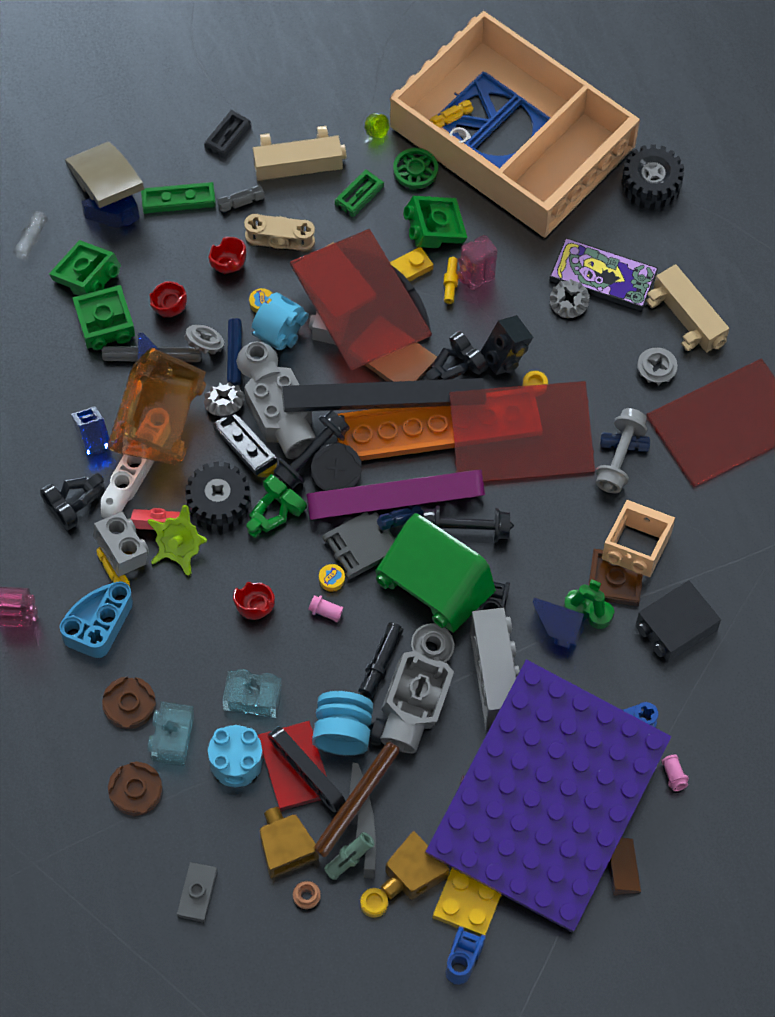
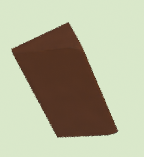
(624, 868)

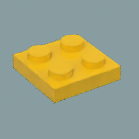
(466, 904)

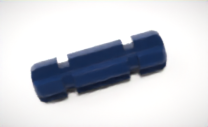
(608, 440)
(398, 517)

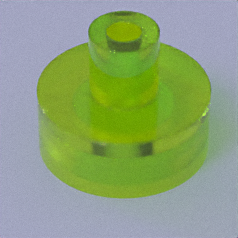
(377, 125)

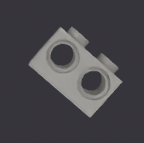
(116, 544)

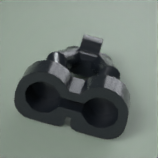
(462, 349)
(56, 500)

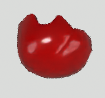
(228, 255)
(168, 299)
(254, 600)

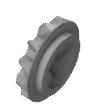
(565, 308)
(204, 339)
(652, 357)
(221, 406)

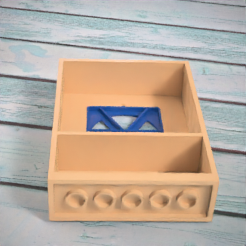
(575, 127)

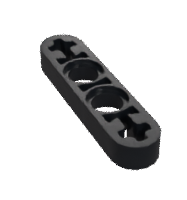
(306, 769)

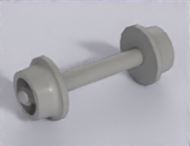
(631, 423)

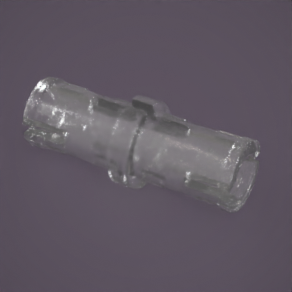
(30, 235)

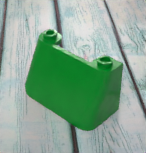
(437, 572)

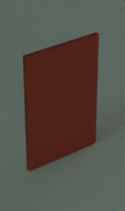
(360, 299)
(720, 423)
(523, 431)

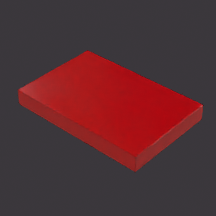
(286, 782)

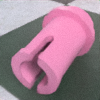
(325, 608)
(675, 774)

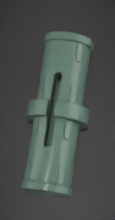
(355, 850)

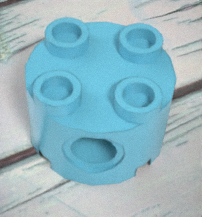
(279, 322)
(235, 755)

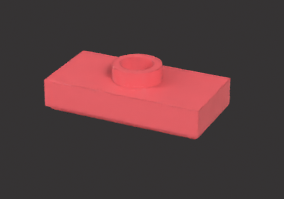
(140, 517)

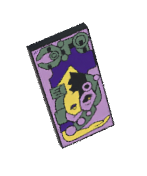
(604, 273)

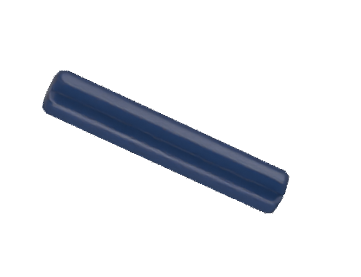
(234, 348)

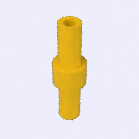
(450, 280)

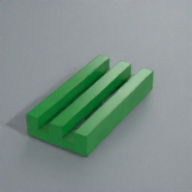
(347, 206)

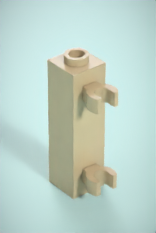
(298, 156)
(690, 308)

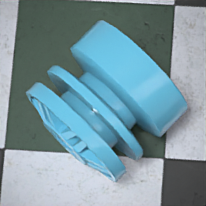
(342, 723)

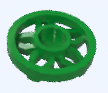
(415, 168)

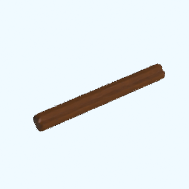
(356, 799)

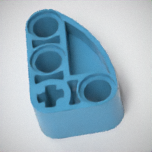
(88, 618)

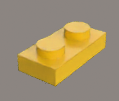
(413, 264)

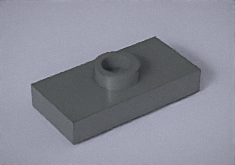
(197, 892)

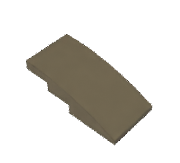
(104, 174)

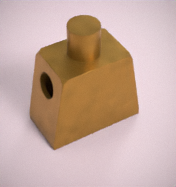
(285, 843)
(413, 869)

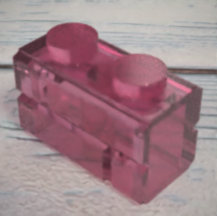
(477, 262)

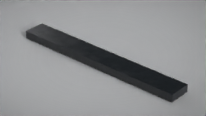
(374, 394)

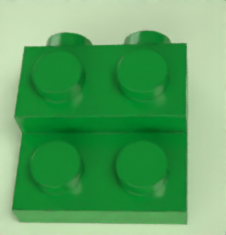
(434, 221)
(86, 268)
(104, 317)

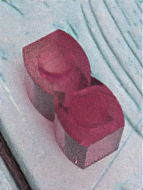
(17, 607)

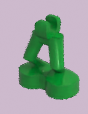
(289, 502)
(592, 603)

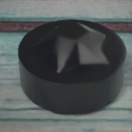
(376, 731)

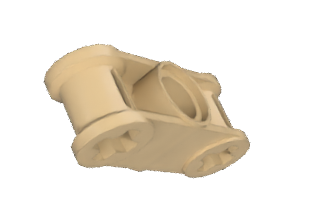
(279, 232)

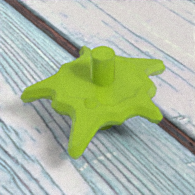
(177, 539)

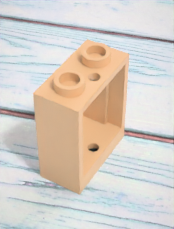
(635, 516)

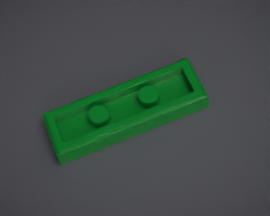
(178, 197)

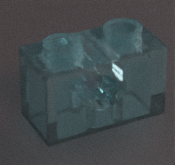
(262, 702)
(171, 748)

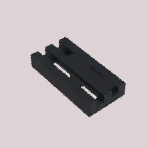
(217, 148)

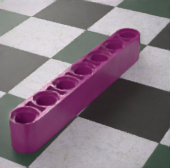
(395, 494)

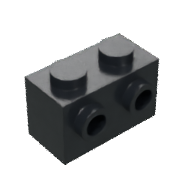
(506, 345)

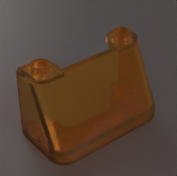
(156, 408)

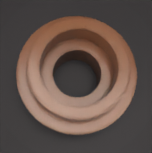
(303, 887)

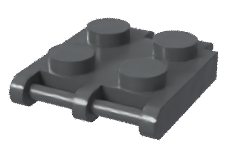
(360, 543)

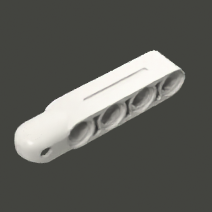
(116, 498)

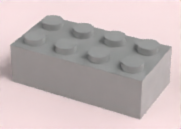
(493, 659)

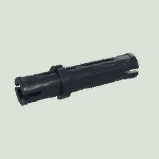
(377, 668)

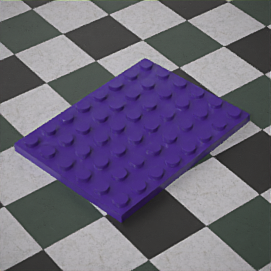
(548, 795)

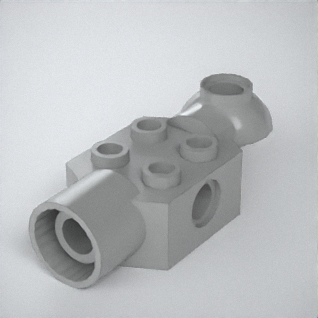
(265, 399)
(418, 688)

